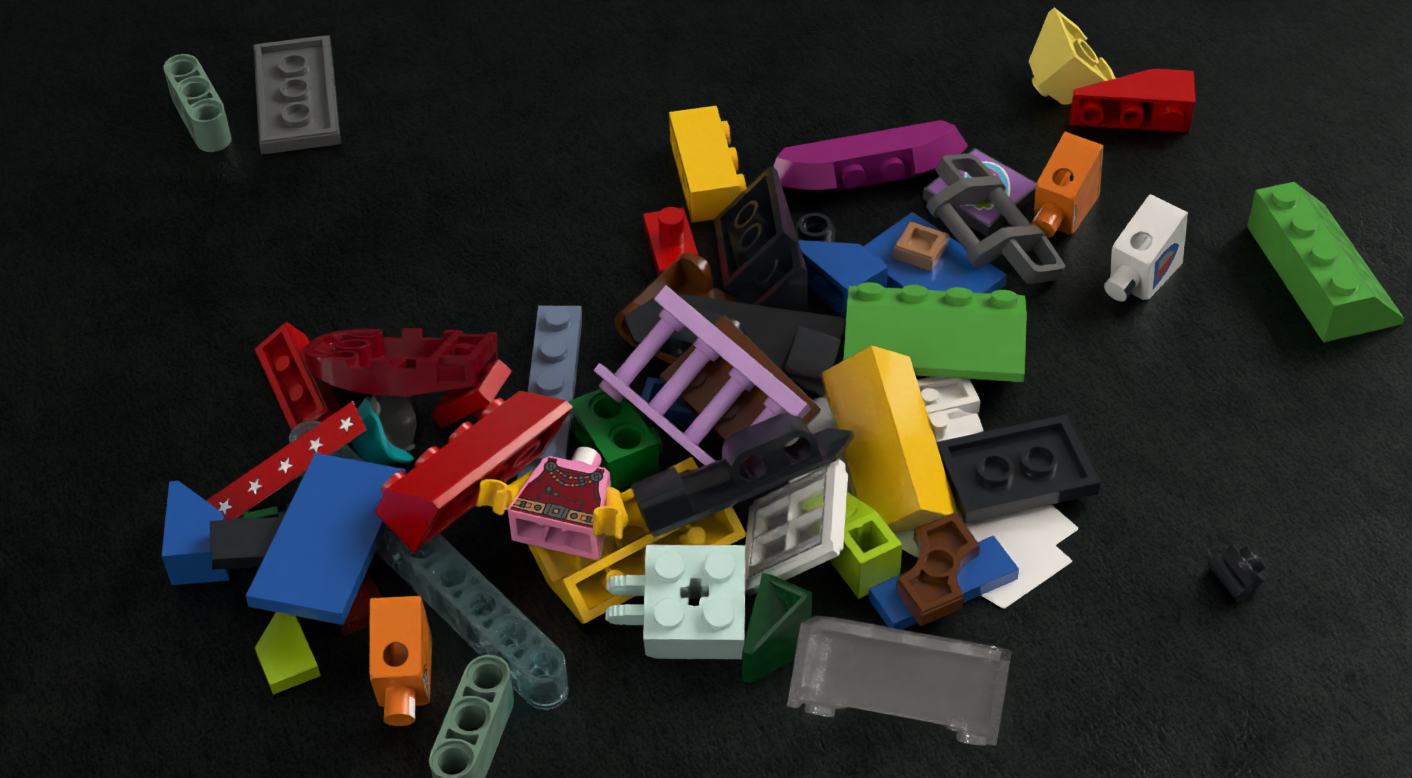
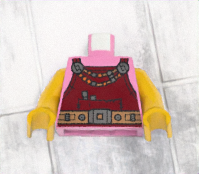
(560, 504)

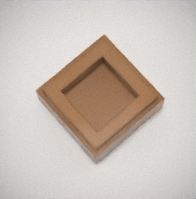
(921, 246)

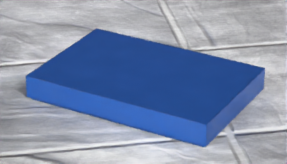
(950, 271)

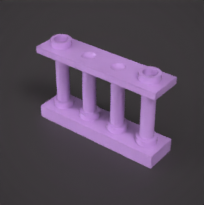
(709, 345)

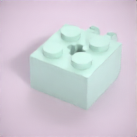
(672, 579)

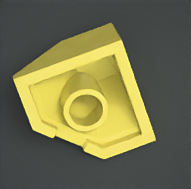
(1064, 60)

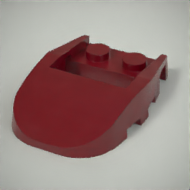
(378, 364)

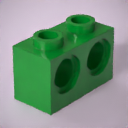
(618, 435)

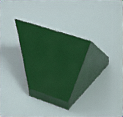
(774, 626)

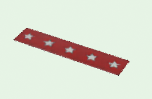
(288, 463)

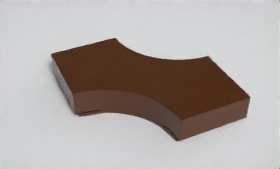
(932, 585)

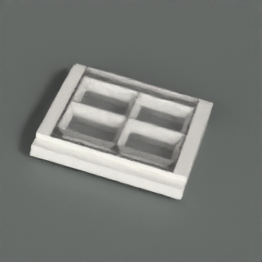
(796, 526)

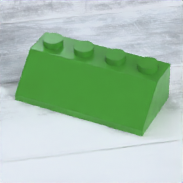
(1319, 264)
(941, 331)

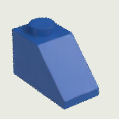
(836, 267)
(187, 537)

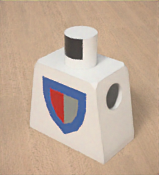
(1147, 250)

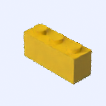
(705, 161)

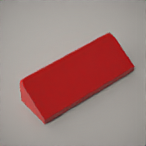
(297, 389)

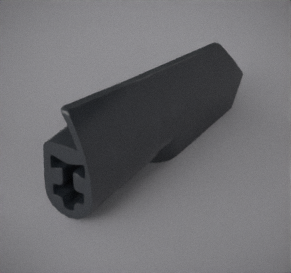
(793, 340)
(676, 500)

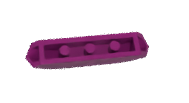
(867, 158)

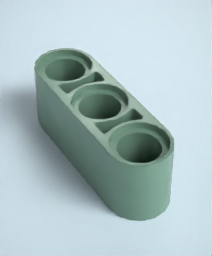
(197, 102)
(474, 708)

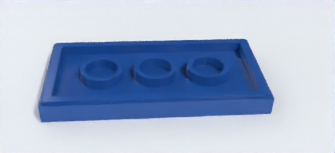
(323, 541)

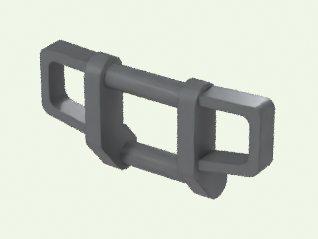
(1007, 241)

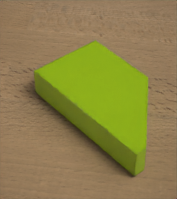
(285, 654)

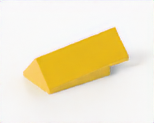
(893, 452)

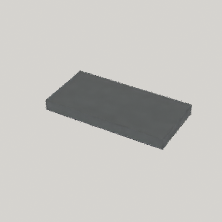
(296, 95)

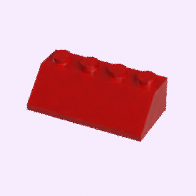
(449, 478)

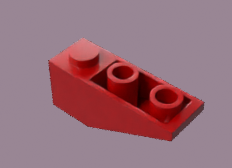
(1137, 101)

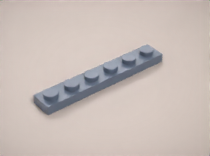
(555, 367)

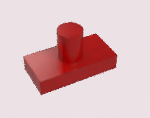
(668, 236)
(474, 399)

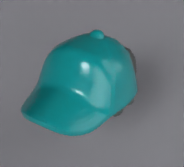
(389, 430)

